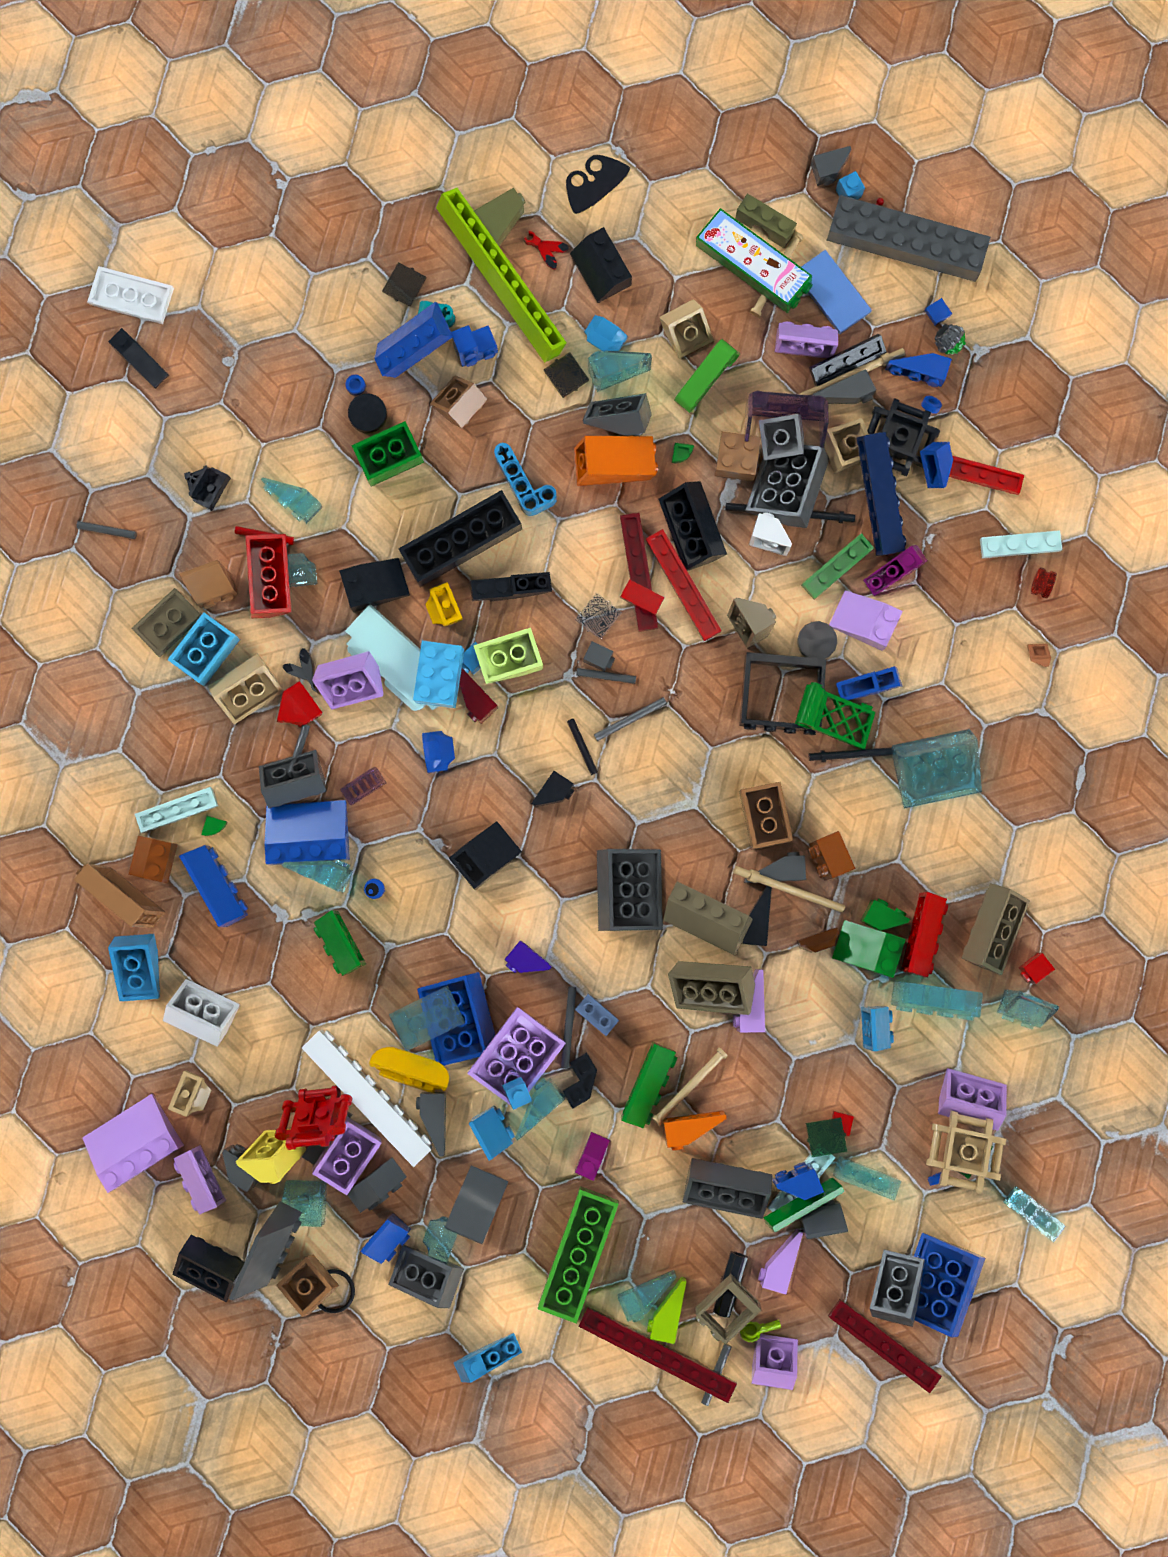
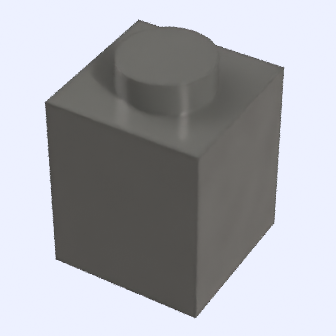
(599, 657)

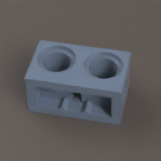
(597, 1014)

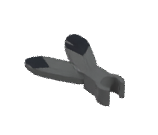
(305, 672)

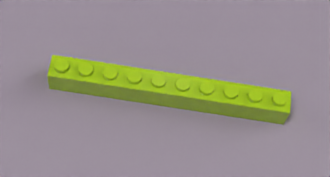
(500, 274)

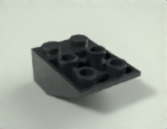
(485, 855)

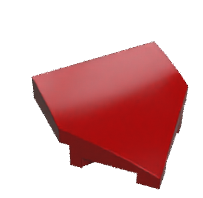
(297, 706)

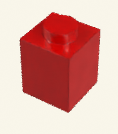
(1036, 968)

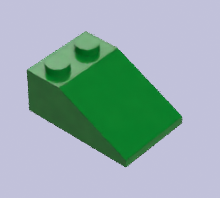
(868, 949)

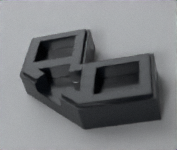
(581, 1090)

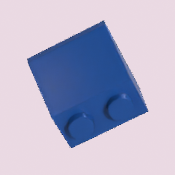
(386, 1239)

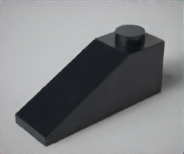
(138, 358)
(758, 930)

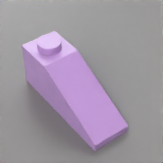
(780, 1266)

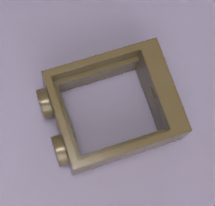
(717, 1331)

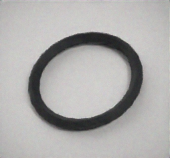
(348, 1278)

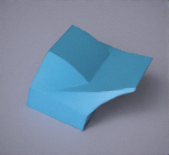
(605, 334)

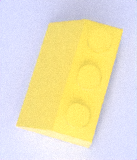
(269, 1158)

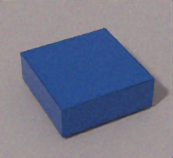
(938, 312)

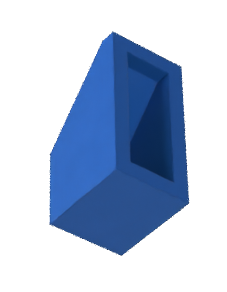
(937, 463)

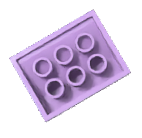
(518, 1050)
(131, 1143)

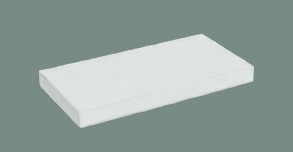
(130, 295)

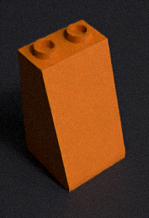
(615, 459)

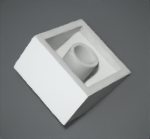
(770, 535)

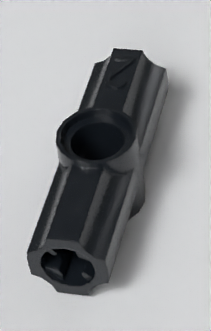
(735, 1266)

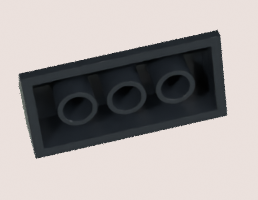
(692, 525)

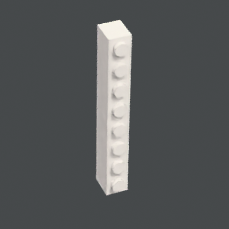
(367, 1097)

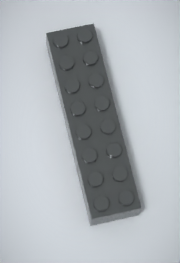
(908, 238)

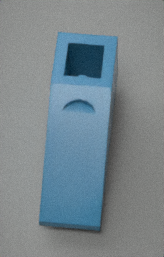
(487, 1358)

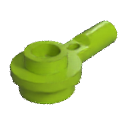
(752, 1330)

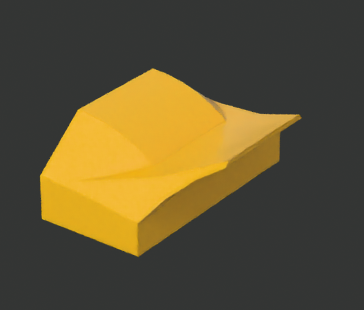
(442, 606)

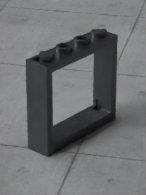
(784, 661)

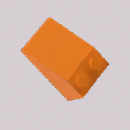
(685, 1129)

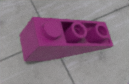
(895, 569)

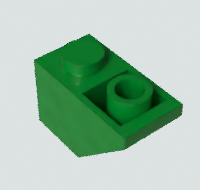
(882, 917)

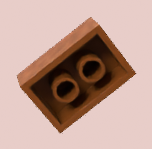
(831, 856)

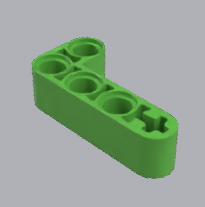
(706, 375)

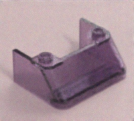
(783, 404)

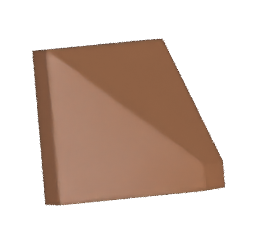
(1039, 654)

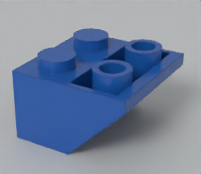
(799, 1182)

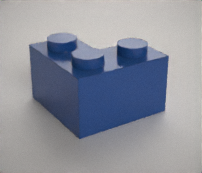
(474, 345)

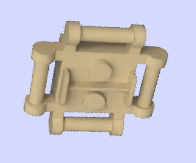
(966, 1152)

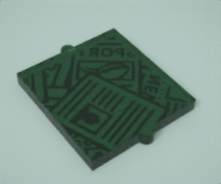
(826, 1137)

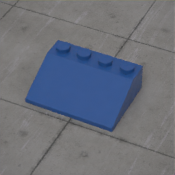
(306, 832)
(476, 1033)
(946, 1284)

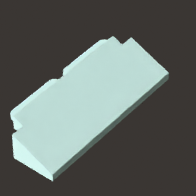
(391, 650)

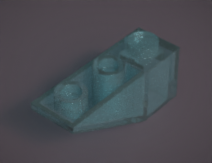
(298, 499)

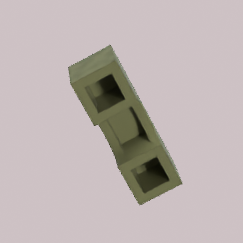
(755, 212)

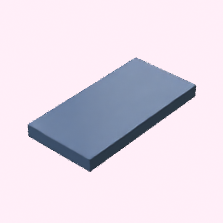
(835, 293)

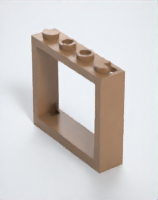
(119, 895)

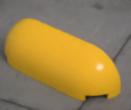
(410, 1069)

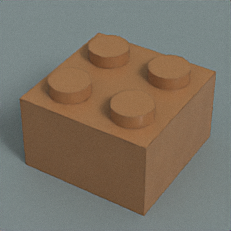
(736, 457)
(307, 1285)

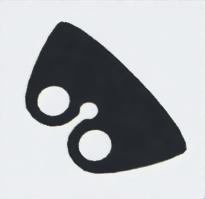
(605, 181)

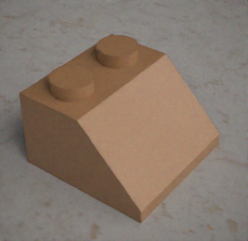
(459, 401)

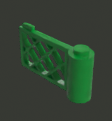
(812, 709)

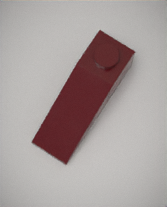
(476, 700)

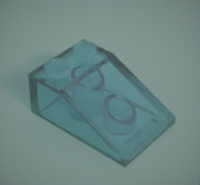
(614, 367)
(328, 873)
(1026, 1008)
(426, 1018)
(544, 1100)

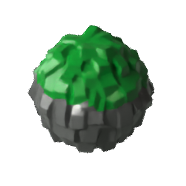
(950, 339)

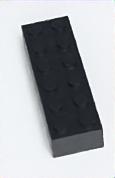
(460, 538)

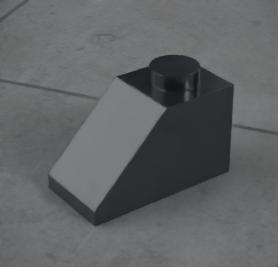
(554, 790)

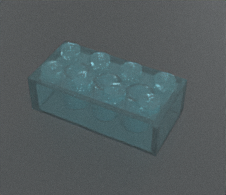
(939, 999)

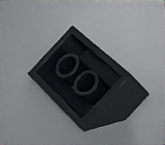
(601, 265)
(208, 1267)

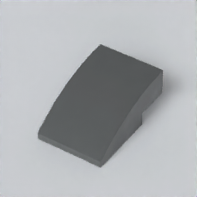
(476, 1204)

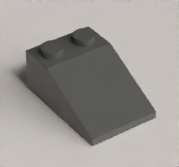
(620, 415)
(426, 1277)
(897, 1288)

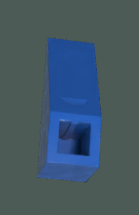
(926, 368)

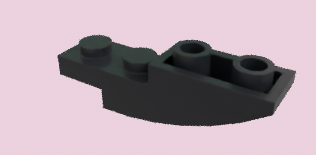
(511, 587)

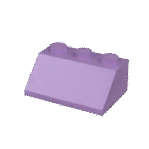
(806, 340)
(349, 680)
(973, 1097)
(199, 1180)

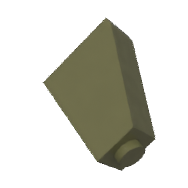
(501, 214)

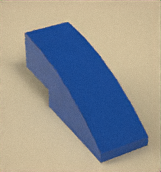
(869, 684)

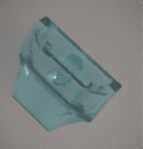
(301, 570)
(439, 1240)

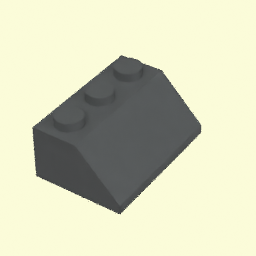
(280, 789)

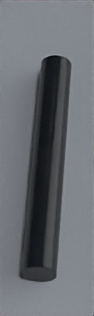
(582, 747)

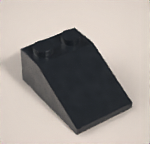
(374, 583)

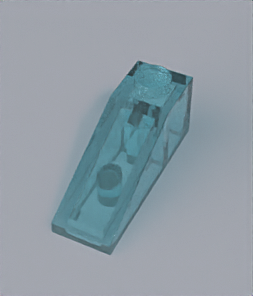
(1034, 1214)
(641, 1298)

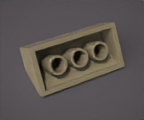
(751, 620)
(706, 918)
(995, 928)
(712, 987)

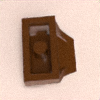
(819, 941)

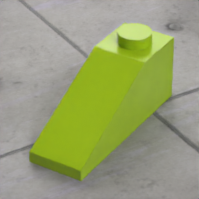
(666, 1317)

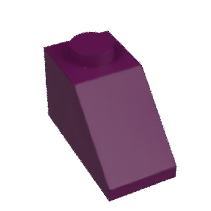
(592, 1156)

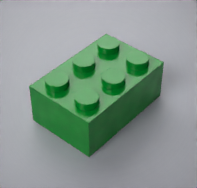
(388, 453)

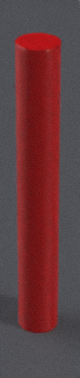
(246, 531)

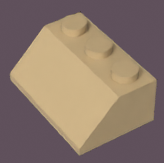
(245, 689)

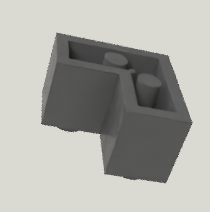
(374, 1187)

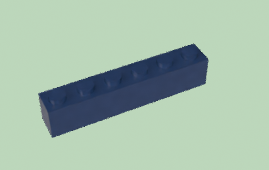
(881, 493)

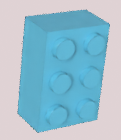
(204, 649)
(438, 674)

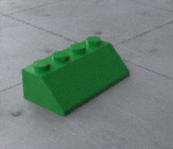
(648, 1084)

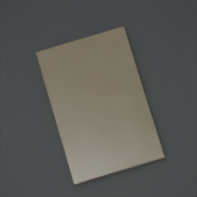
(166, 622)

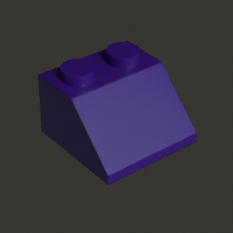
(525, 959)

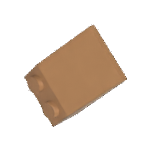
(209, 584)

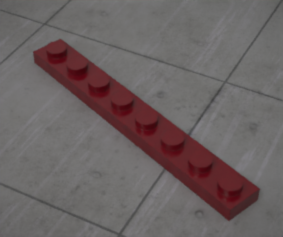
(658, 1354)

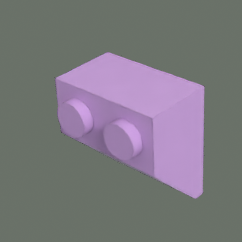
(775, 1362)

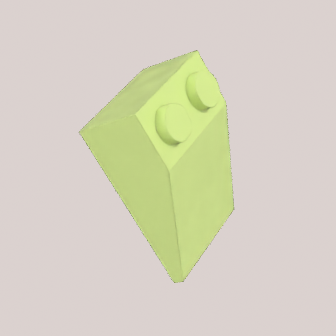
(508, 656)

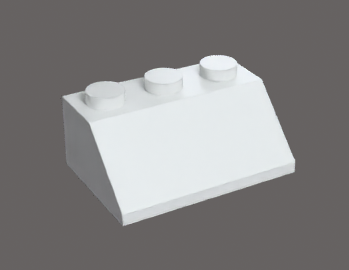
(200, 1012)

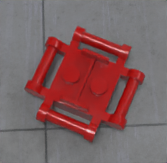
(315, 1117)

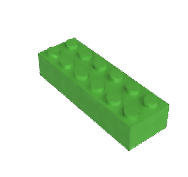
(578, 1254)

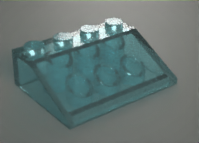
(937, 768)

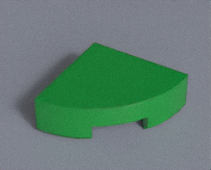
(681, 452)
(213, 826)

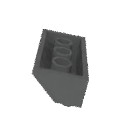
(727, 1188)

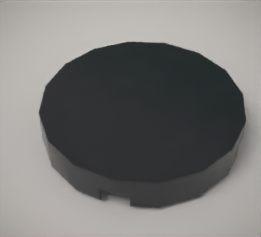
(367, 413)
(817, 640)

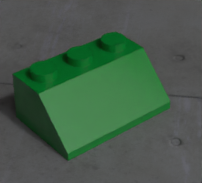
(339, 943)

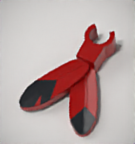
(546, 248)

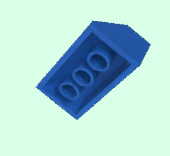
(412, 341)
(214, 885)

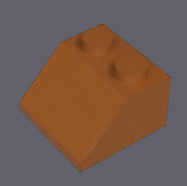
(153, 859)

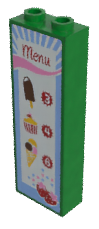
(754, 261)

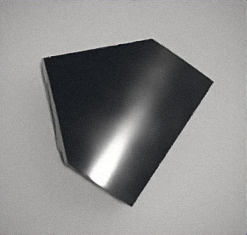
(206, 486)

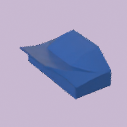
(437, 751)

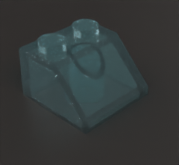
(309, 1199)

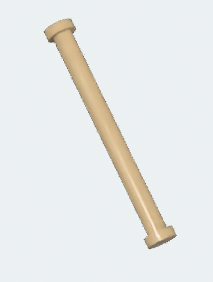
(796, 237)
(689, 1086)

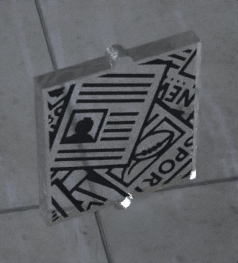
(598, 616)

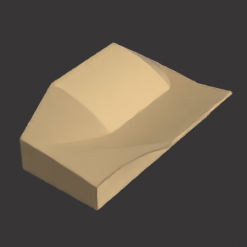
(190, 1094)

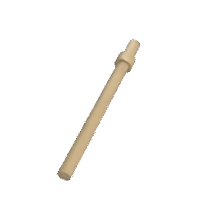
(883, 360)
(755, 876)

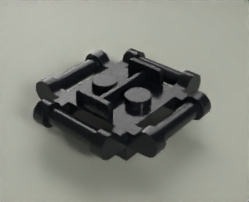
(904, 432)

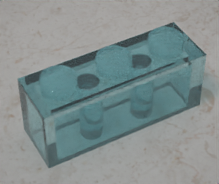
(866, 1178)

